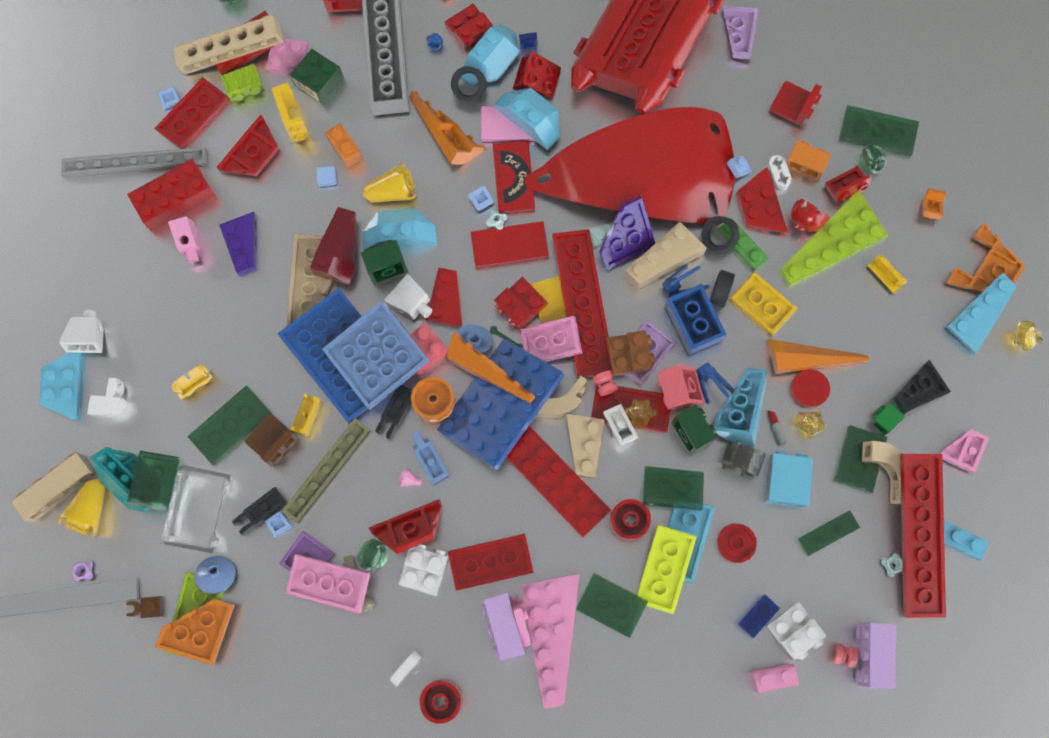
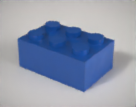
(695, 319)

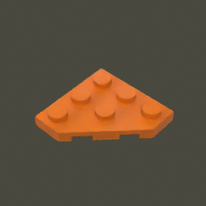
(197, 633)

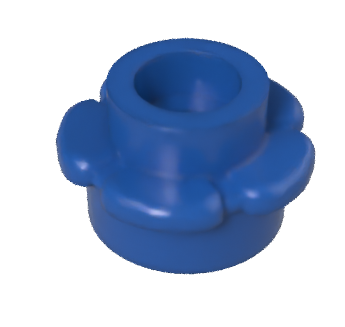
(434, 41)

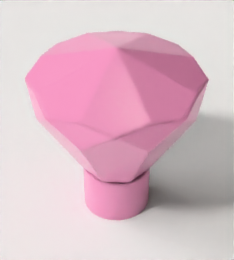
(407, 478)

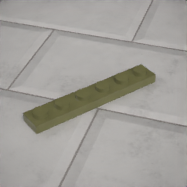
(325, 470)

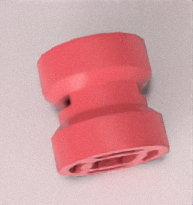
(605, 383)
(845, 655)

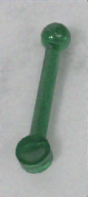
(493, 330)

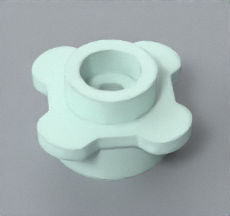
(496, 224)
(887, 562)

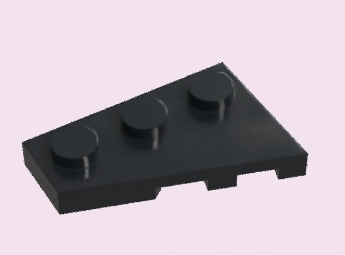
(921, 389)

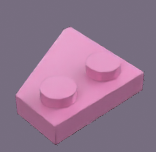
(966, 450)
(521, 615)

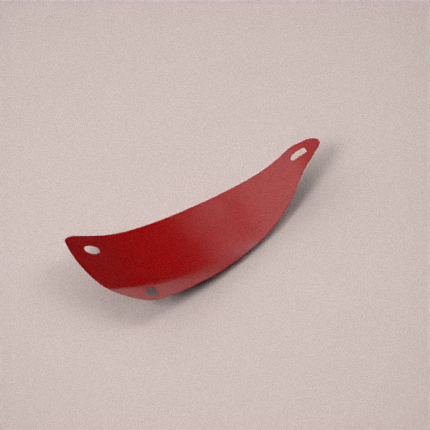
(659, 155)

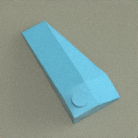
(741, 414)

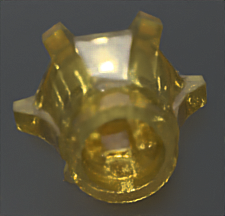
(1027, 335)
(640, 413)
(810, 423)

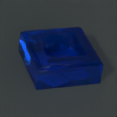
(528, 40)

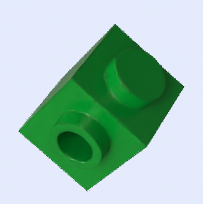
(886, 418)

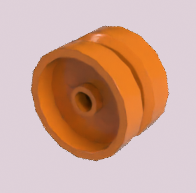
(432, 388)

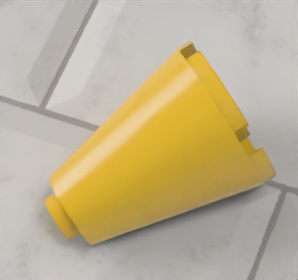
(391, 186)
(85, 509)

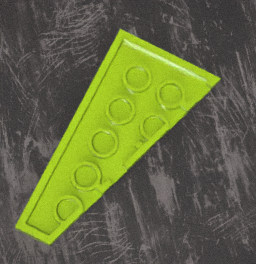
(843, 235)

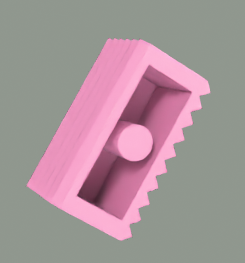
(774, 678)

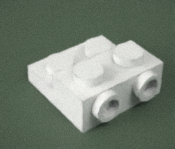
(424, 570)
(796, 632)

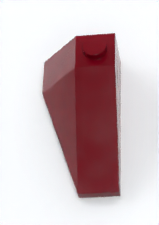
(337, 249)

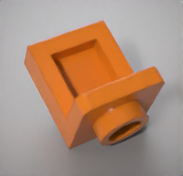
(933, 204)

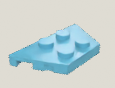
(62, 385)

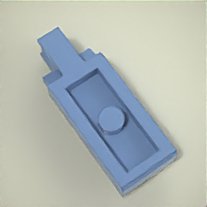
(429, 459)

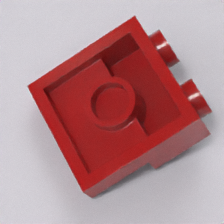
(468, 26)
(520, 303)

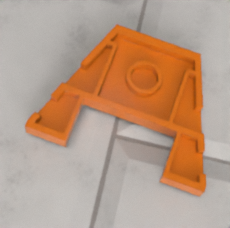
(996, 261)

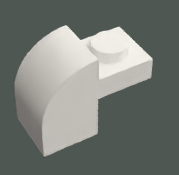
(109, 405)

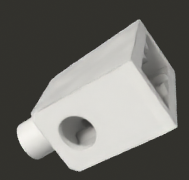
(409, 299)
(83, 334)

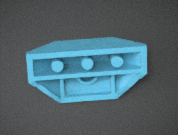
(492, 54)
(531, 114)
(404, 225)

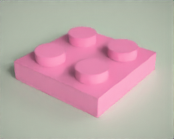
(286, 56)

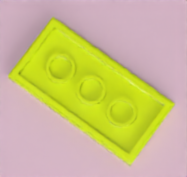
(666, 568)

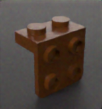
(271, 440)

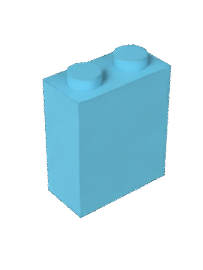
(789, 479)

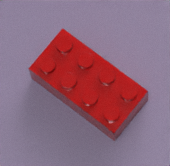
(171, 195)

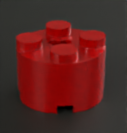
(636, 511)
(429, 704)

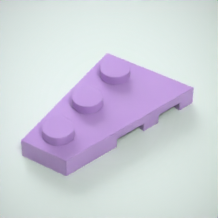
(740, 29)

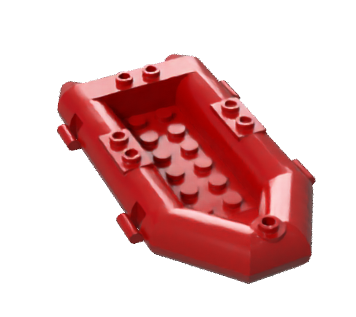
(640, 48)

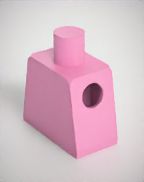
(186, 238)

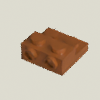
(630, 353)

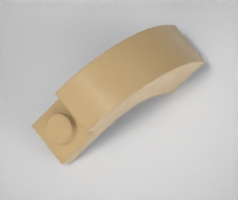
(566, 404)
(889, 458)

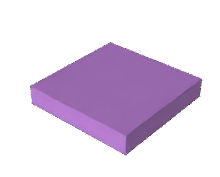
(306, 546)

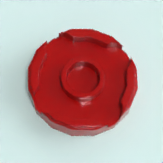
(810, 388)
(736, 543)

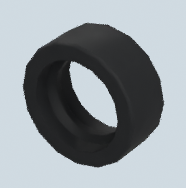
(455, 84)
(706, 231)
(722, 288)

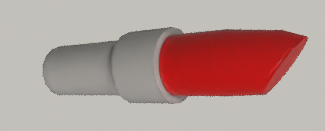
(777, 428)

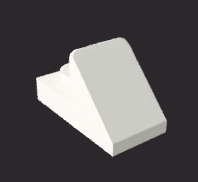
(620, 425)

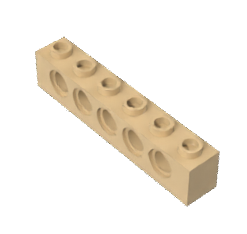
(228, 44)

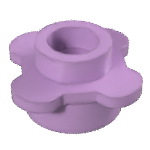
(77, 568)

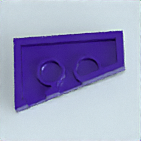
(240, 241)

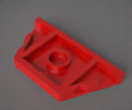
(251, 151)
(760, 204)
(409, 528)

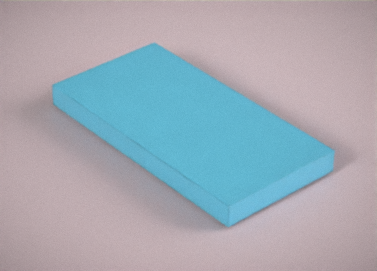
(694, 523)

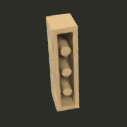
(53, 487)

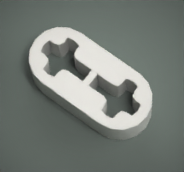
(775, 173)
(407, 666)

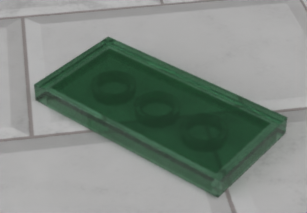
(881, 129)
(229, 425)

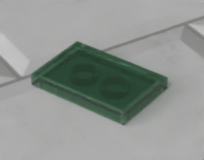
(850, 468)
(153, 480)
(673, 488)
(612, 605)

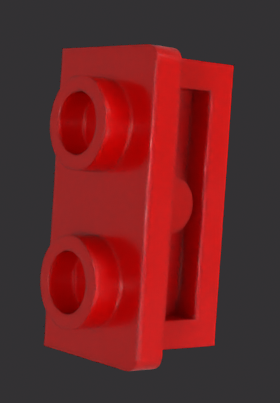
(847, 184)

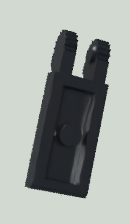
(395, 410)
(260, 510)

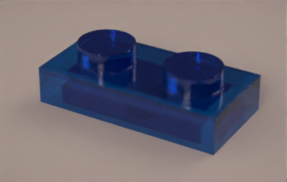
(758, 616)

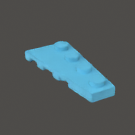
(981, 314)

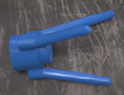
(672, 284)
(708, 373)

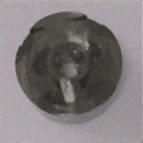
(742, 459)

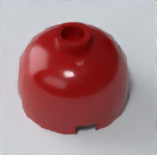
(807, 216)

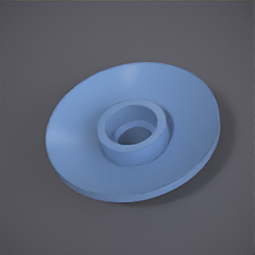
(477, 336)
(215, 582)

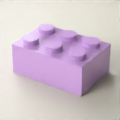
(503, 627)
(876, 655)

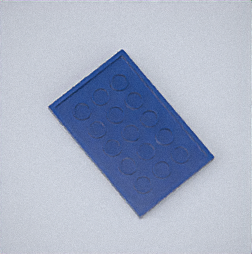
(310, 335)
(492, 420)

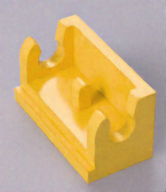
(306, 415)

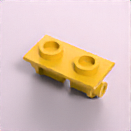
(887, 273)
(199, 376)

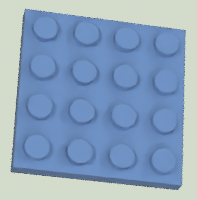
(376, 355)

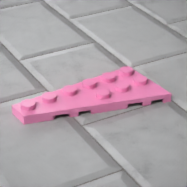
(551, 624)

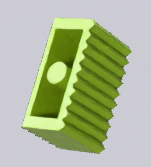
(242, 83)

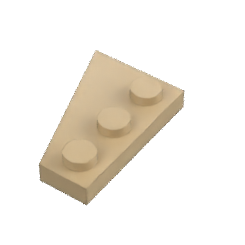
(585, 443)

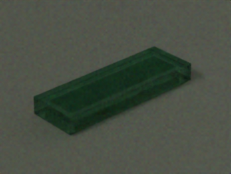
(828, 533)

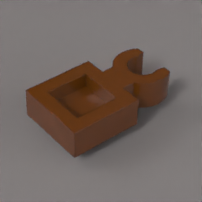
(148, 607)

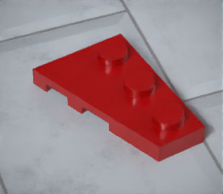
(445, 300)

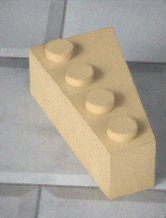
(665, 256)

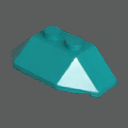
(116, 473)

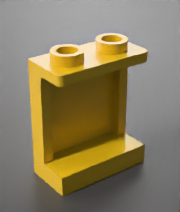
(286, 100)

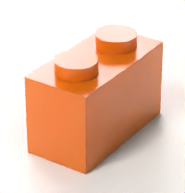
(344, 145)
(808, 160)

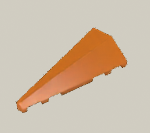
(449, 136)
(797, 357)
(471, 360)

